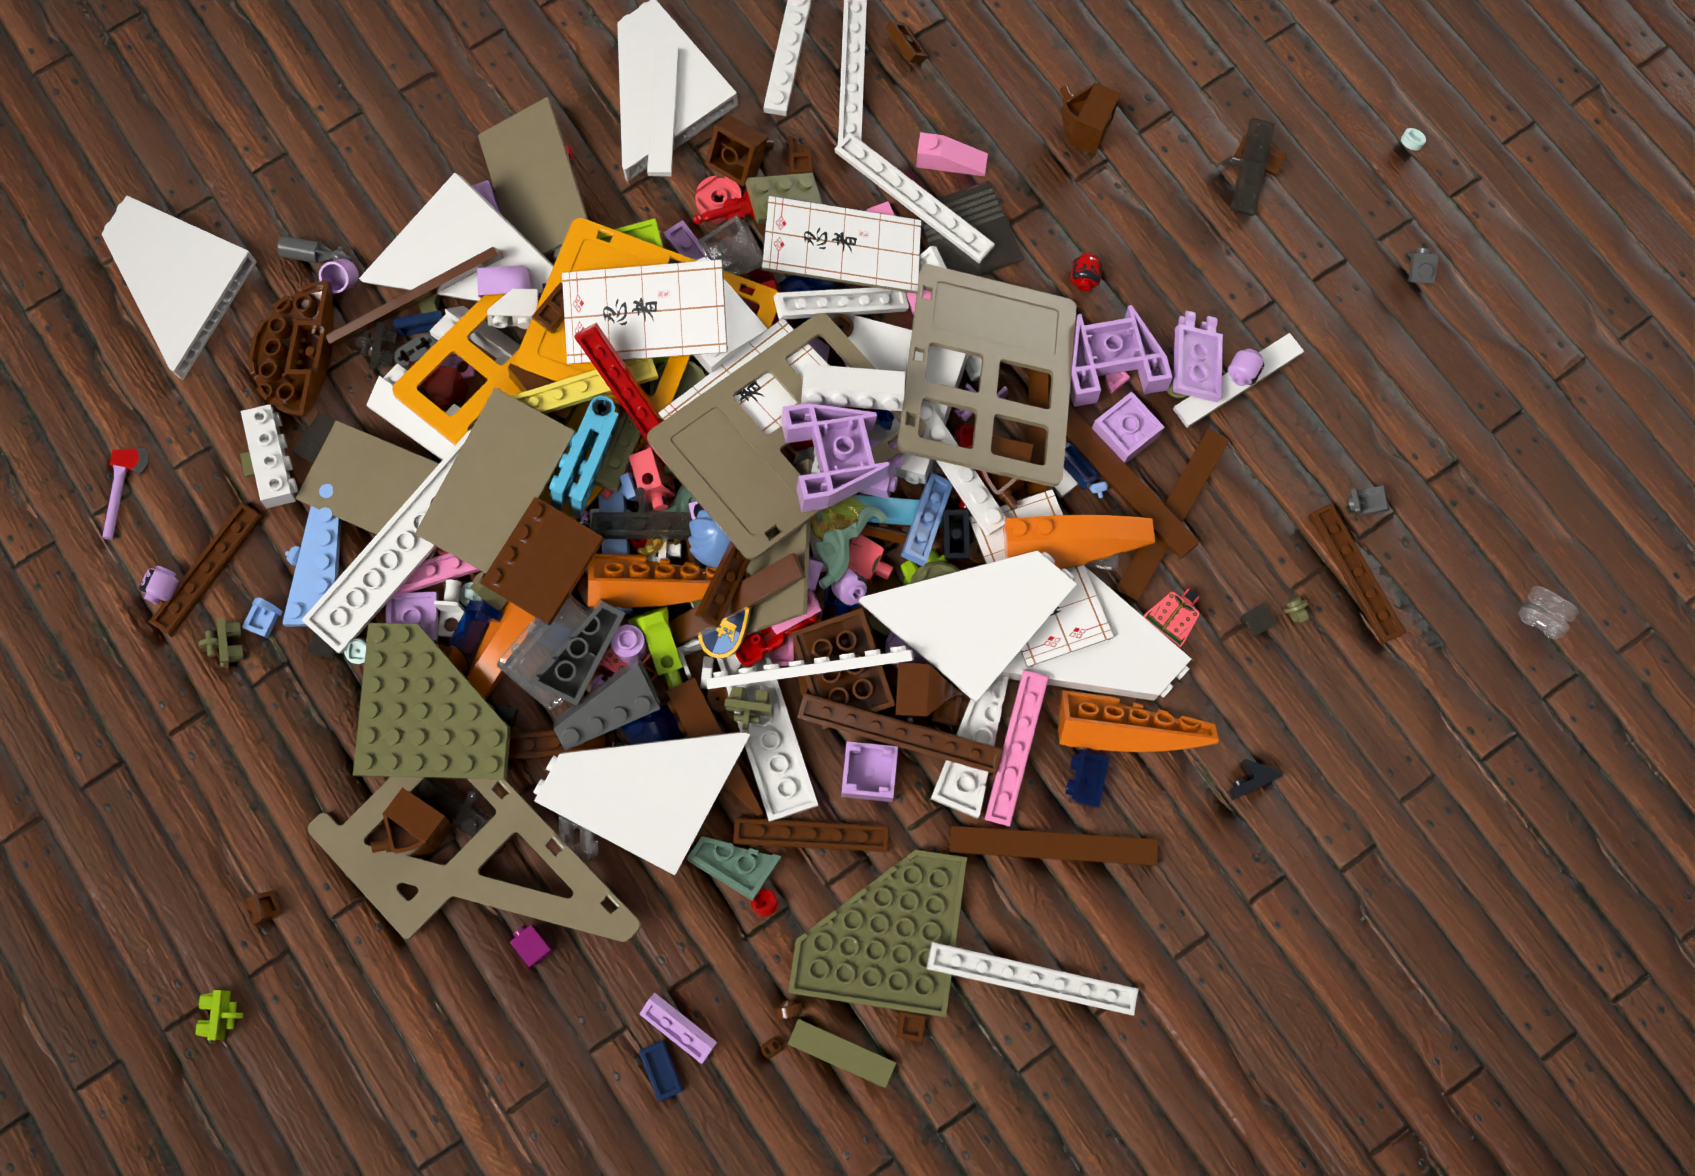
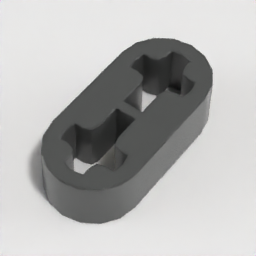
(413, 349)

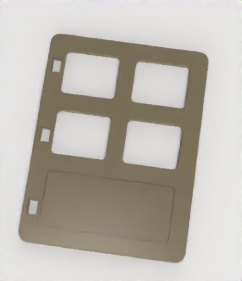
(998, 326)
(735, 465)

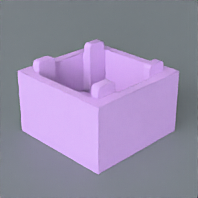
(1128, 427)
(869, 771)

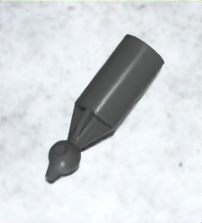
(308, 250)

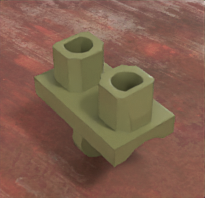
(227, 653)
(737, 703)

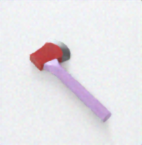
(122, 461)

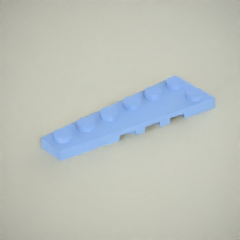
(316, 563)

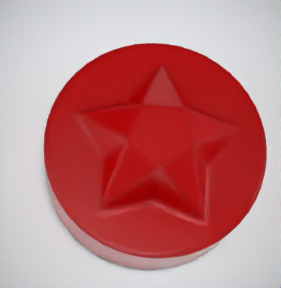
(765, 903)

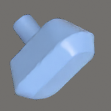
(1098, 488)
(292, 555)

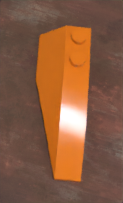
(1076, 538)
(636, 582)
(498, 638)
(1108, 725)

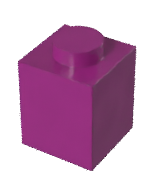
(531, 945)

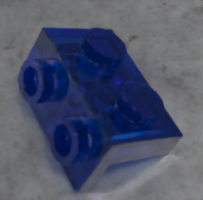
(1087, 779)

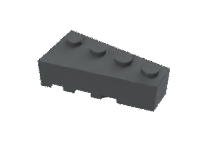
(578, 656)
(609, 706)

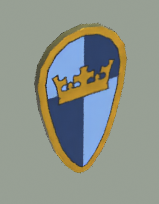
(728, 638)

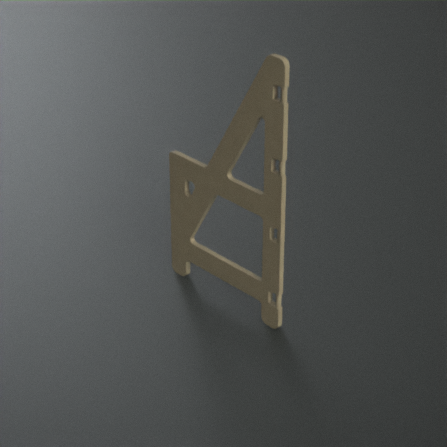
(381, 872)

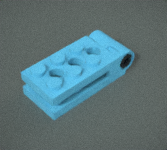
(594, 432)

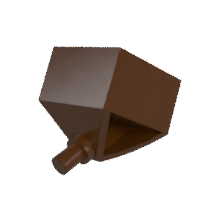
(1088, 115)
(736, 150)
(1001, 486)
(922, 689)
(412, 827)

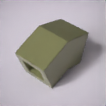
(430, 304)

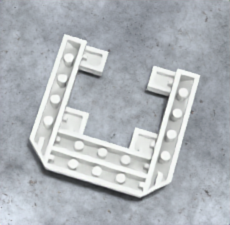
(388, 407)

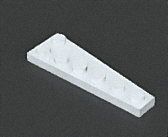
(962, 785)

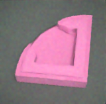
(1116, 380)

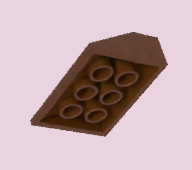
(542, 561)
(845, 634)

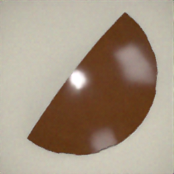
(292, 350)

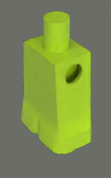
(661, 643)

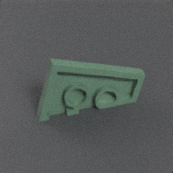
(734, 866)

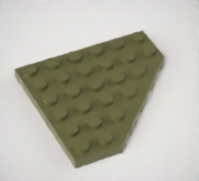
(423, 713)
(882, 937)

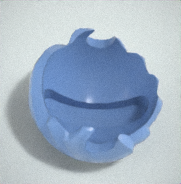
(707, 540)

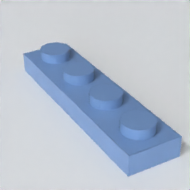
(927, 519)

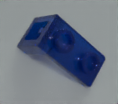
(472, 625)

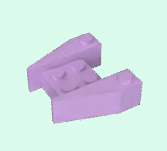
(1114, 349)
(840, 449)

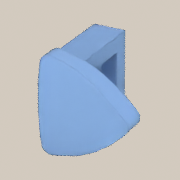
(261, 617)

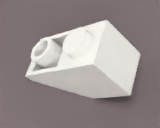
(514, 309)

